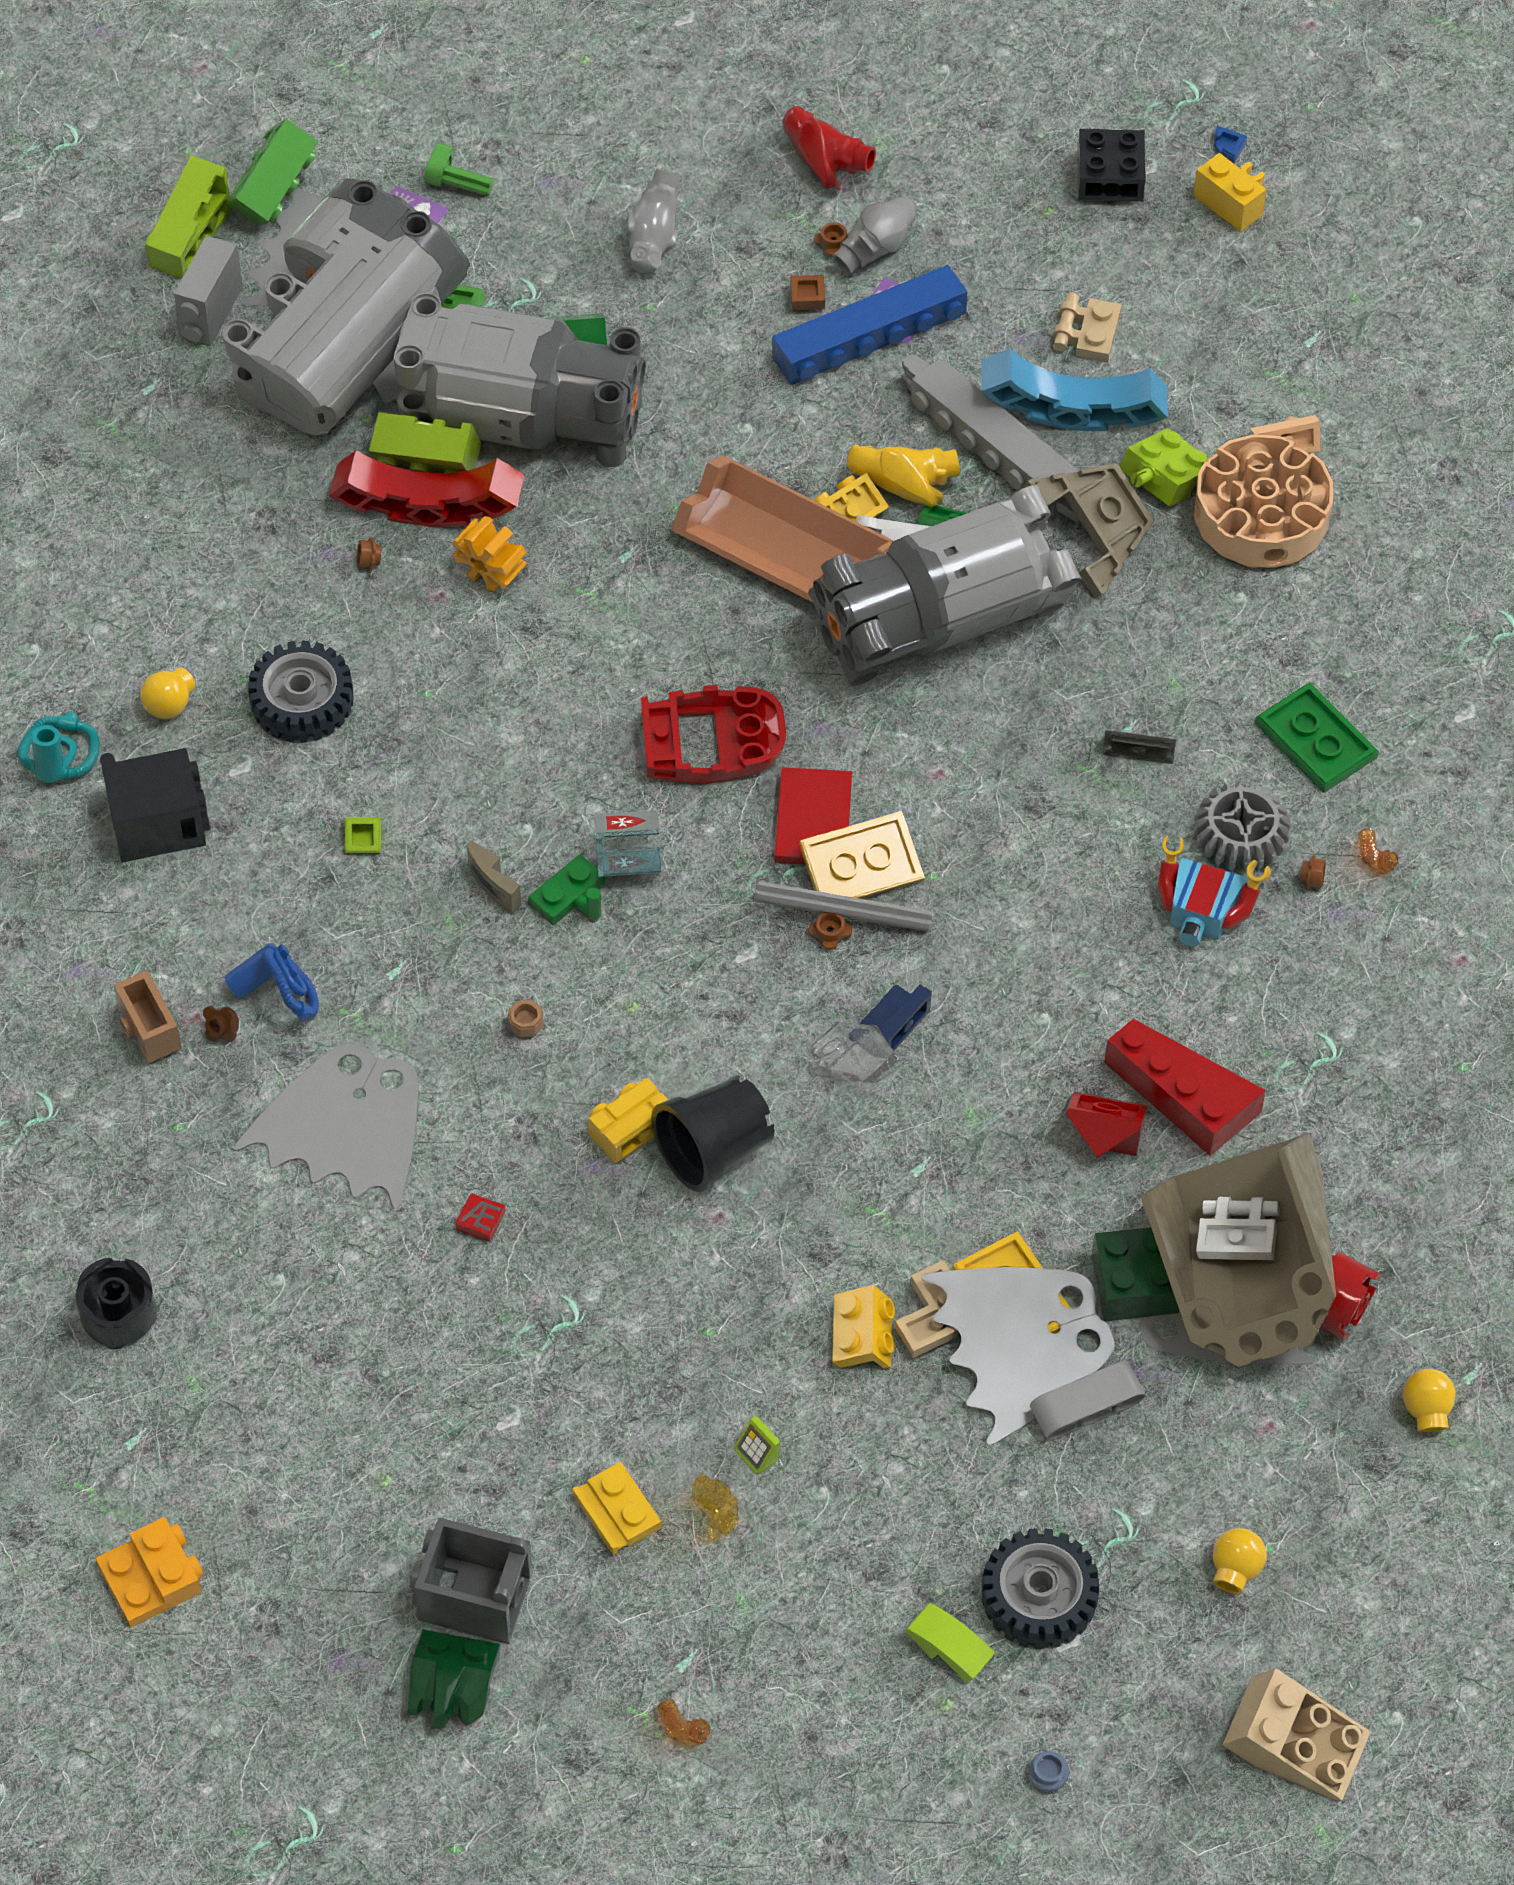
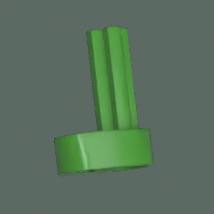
(440, 171)

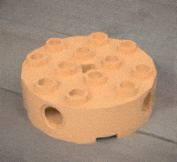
(1263, 501)

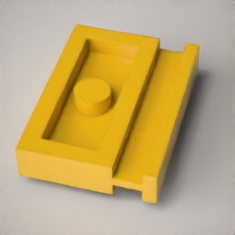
(617, 1508)

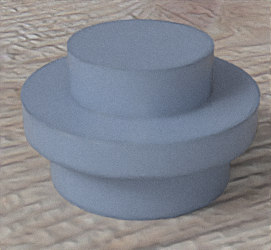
(1048, 1771)

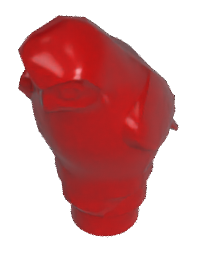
(825, 147)

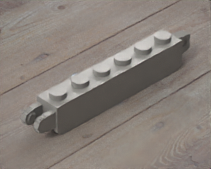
(984, 426)

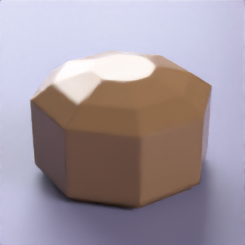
(526, 1018)

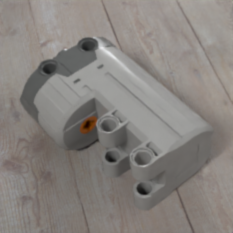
(343, 310)

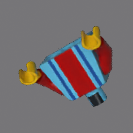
(1205, 897)

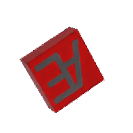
(480, 1217)

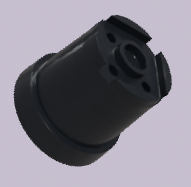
(711, 1131)

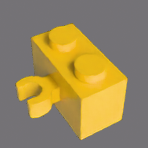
(1231, 191)

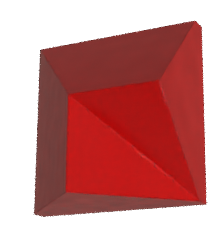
(1107, 1123)

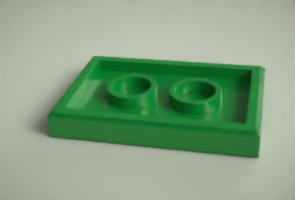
(1316, 737)

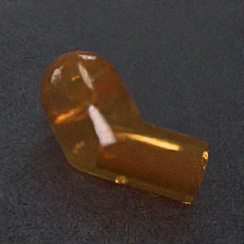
(1370, 855)
(682, 1730)

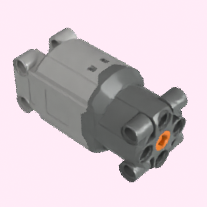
(519, 377)
(942, 585)

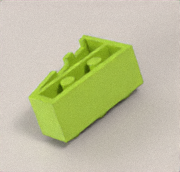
(192, 212)

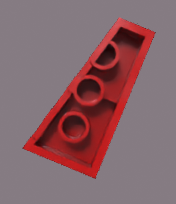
(1183, 1085)

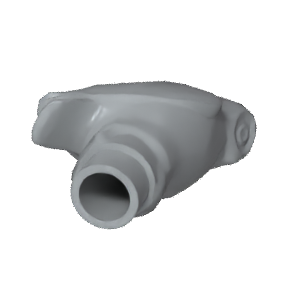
(653, 223)
(877, 232)

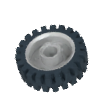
(284, 709)
(1036, 1615)

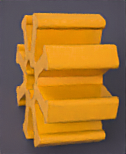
(489, 553)

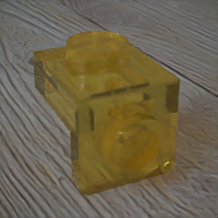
(717, 1501)

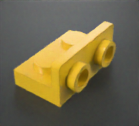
(855, 498)

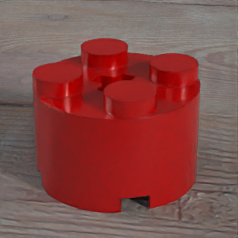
(1352, 1294)

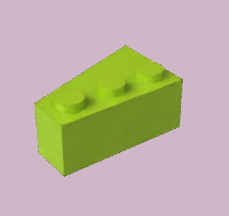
(424, 445)

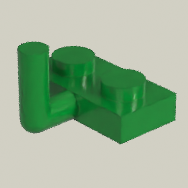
(570, 888)

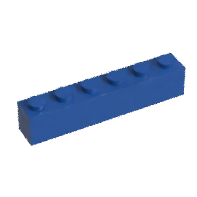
(869, 324)

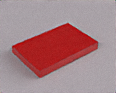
(809, 806)

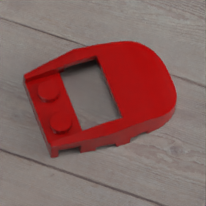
(747, 733)

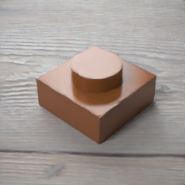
(807, 292)

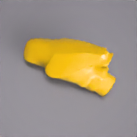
(906, 470)

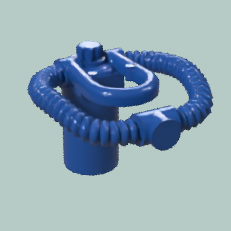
(275, 963)

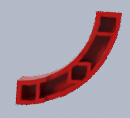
(424, 496)

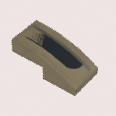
(487, 872)

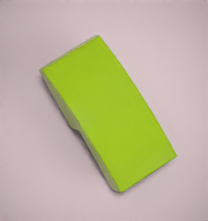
(954, 1642)

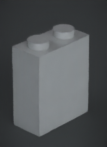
(208, 290)

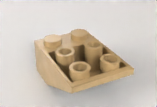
(1296, 1735)

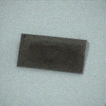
(1139, 747)

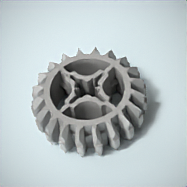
(1235, 821)

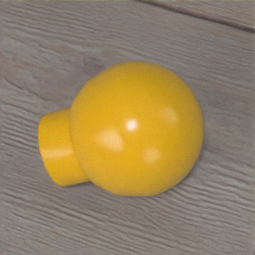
(167, 693)
(1429, 1398)
(1238, 1558)

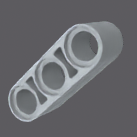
(1087, 1400)

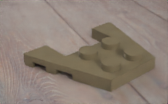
(1107, 511)

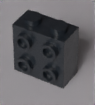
(1111, 165)

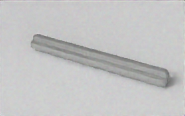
(843, 905)

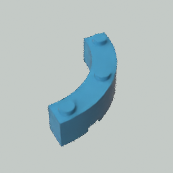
(1071, 400)

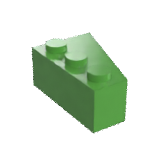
(273, 172)

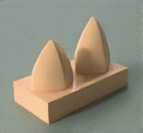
(1302, 431)

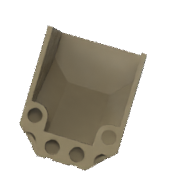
(1249, 1305)

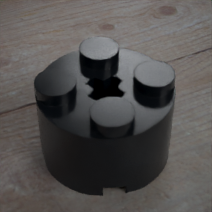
(115, 1302)

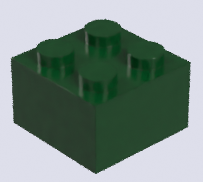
(1131, 1275)

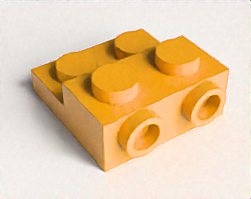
(151, 1571)

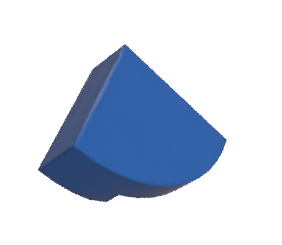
(1229, 143)

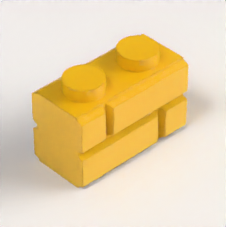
(626, 1120)

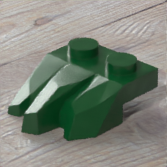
(450, 1677)

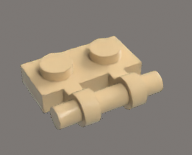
(1097, 330)

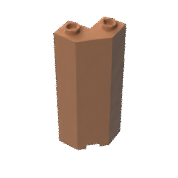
(770, 526)

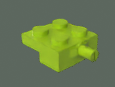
(1164, 466)

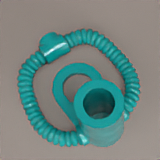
(47, 750)

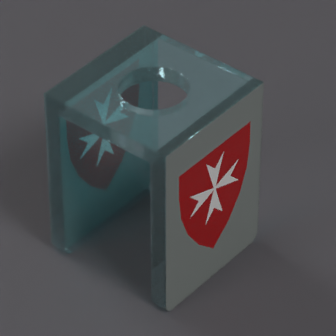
(625, 825)

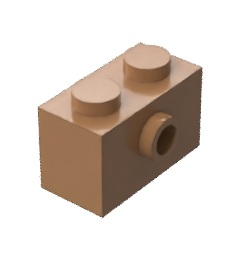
(147, 1017)

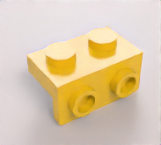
(863, 1327)

